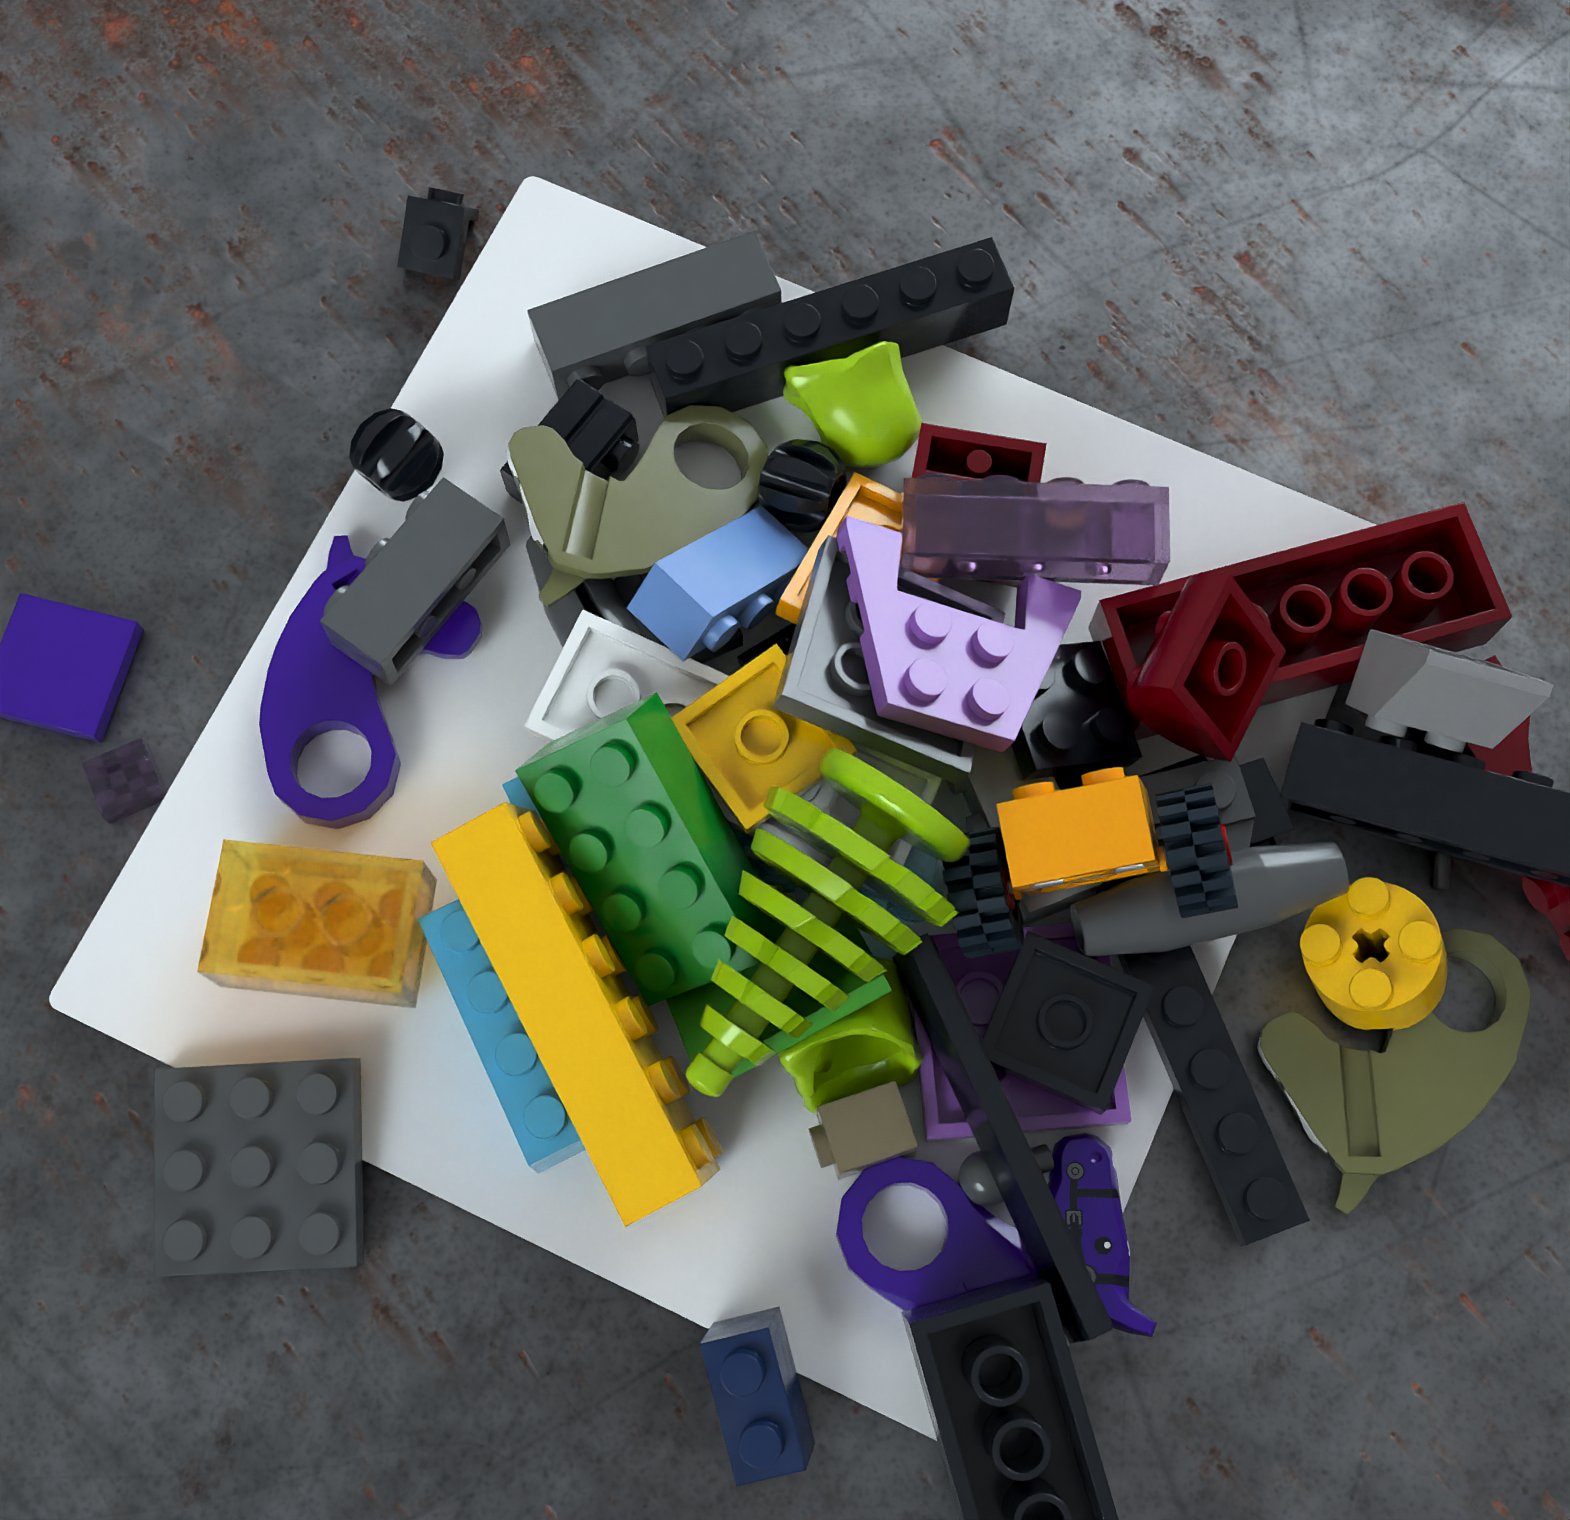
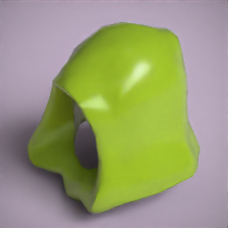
(858, 404)
(858, 1050)

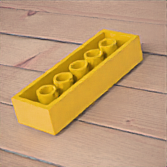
(579, 1011)

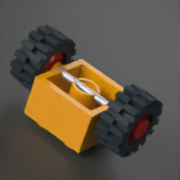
(1082, 839)

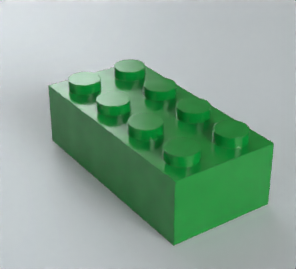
(647, 846)

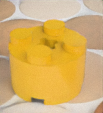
(1369, 992)

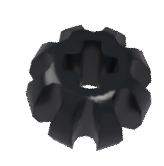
(396, 454)
(801, 484)

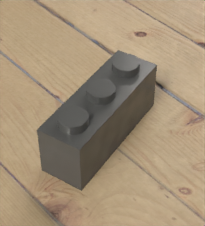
(415, 580)

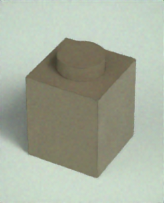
(863, 1130)

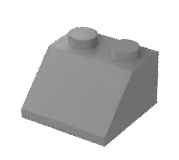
(1440, 693)

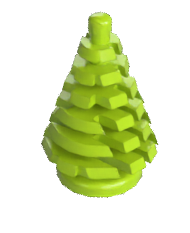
(857, 858)

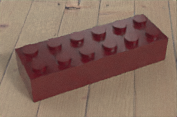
(1320, 599)

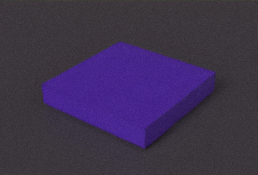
(64, 666)

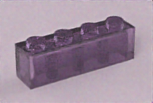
(1035, 528)

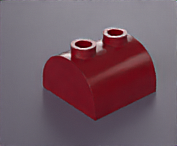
(1206, 668)

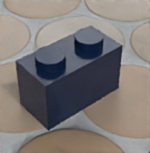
(758, 1396)

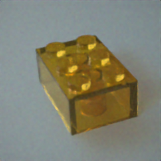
(317, 923)

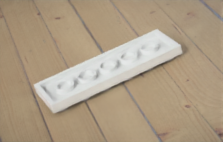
(613, 668)

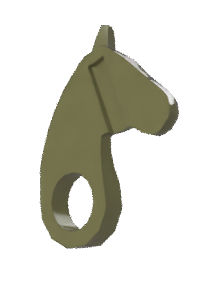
(626, 526)
(1414, 1096)

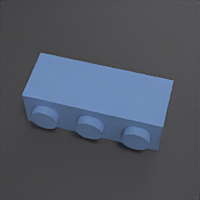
(718, 583)

